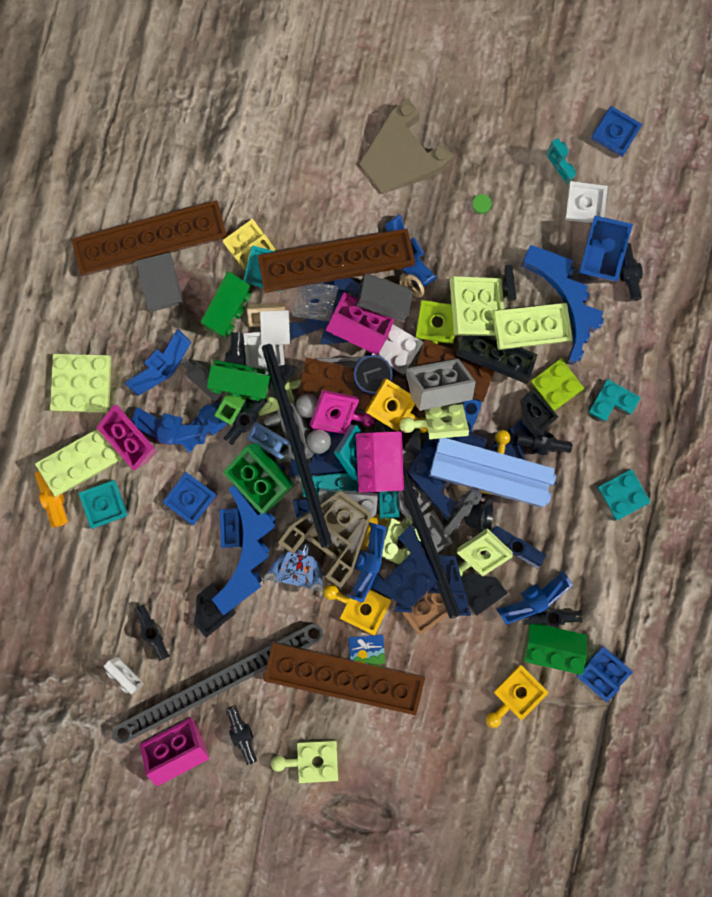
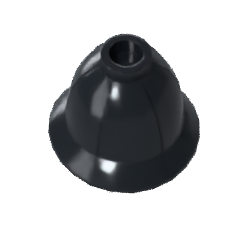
(480, 516)

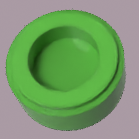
(481, 204)

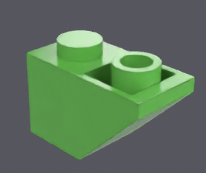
(230, 407)

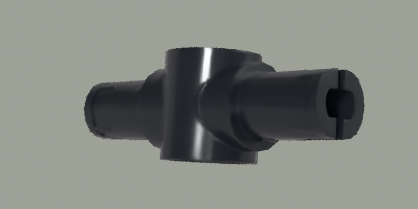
(631, 273)
(235, 353)
(239, 426)
(543, 443)
(561, 617)
(156, 642)
(241, 735)

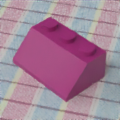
(360, 325)
(126, 438)
(380, 461)
(173, 752)

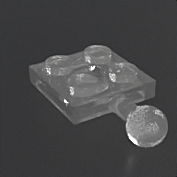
(319, 311)

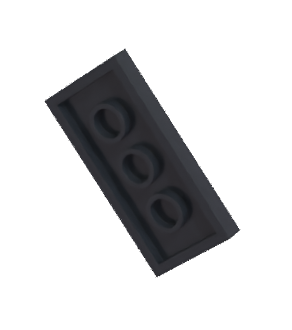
(483, 350)

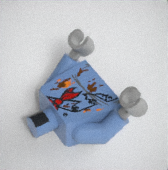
(297, 570)

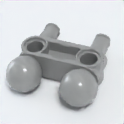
(314, 442)

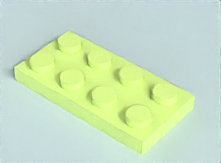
(532, 326)
(77, 462)

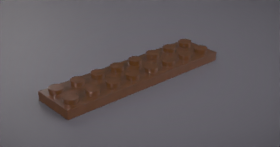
(149, 238)
(336, 260)
(340, 379)
(344, 678)

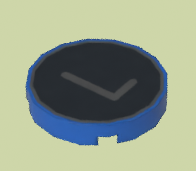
(371, 372)

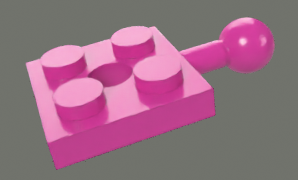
(346, 413)

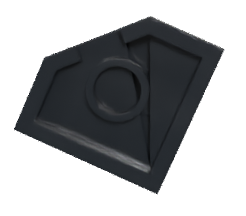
(536, 413)
(482, 591)
(207, 615)

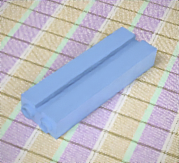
(492, 472)

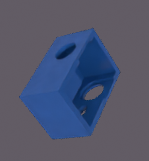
(605, 248)

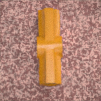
(53, 506)

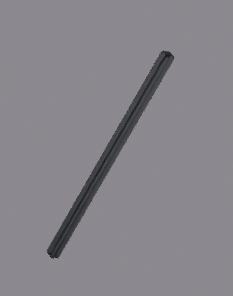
(296, 445)
(426, 539)

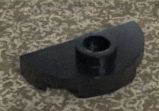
(508, 284)
(286, 373)

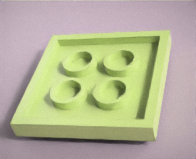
(474, 304)
(80, 383)

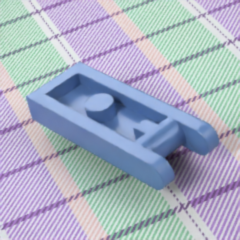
(267, 439)

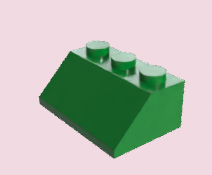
(227, 306)
(238, 379)
(258, 478)
(555, 648)

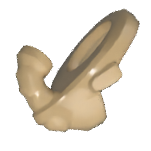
(406, 281)

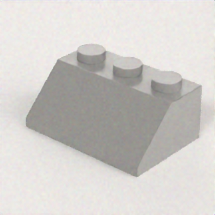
(440, 384)

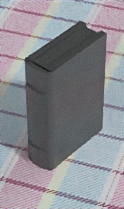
(159, 282)
(384, 297)

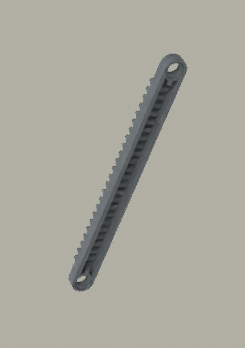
(209, 687)

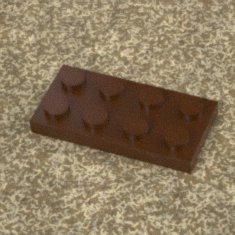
(435, 353)

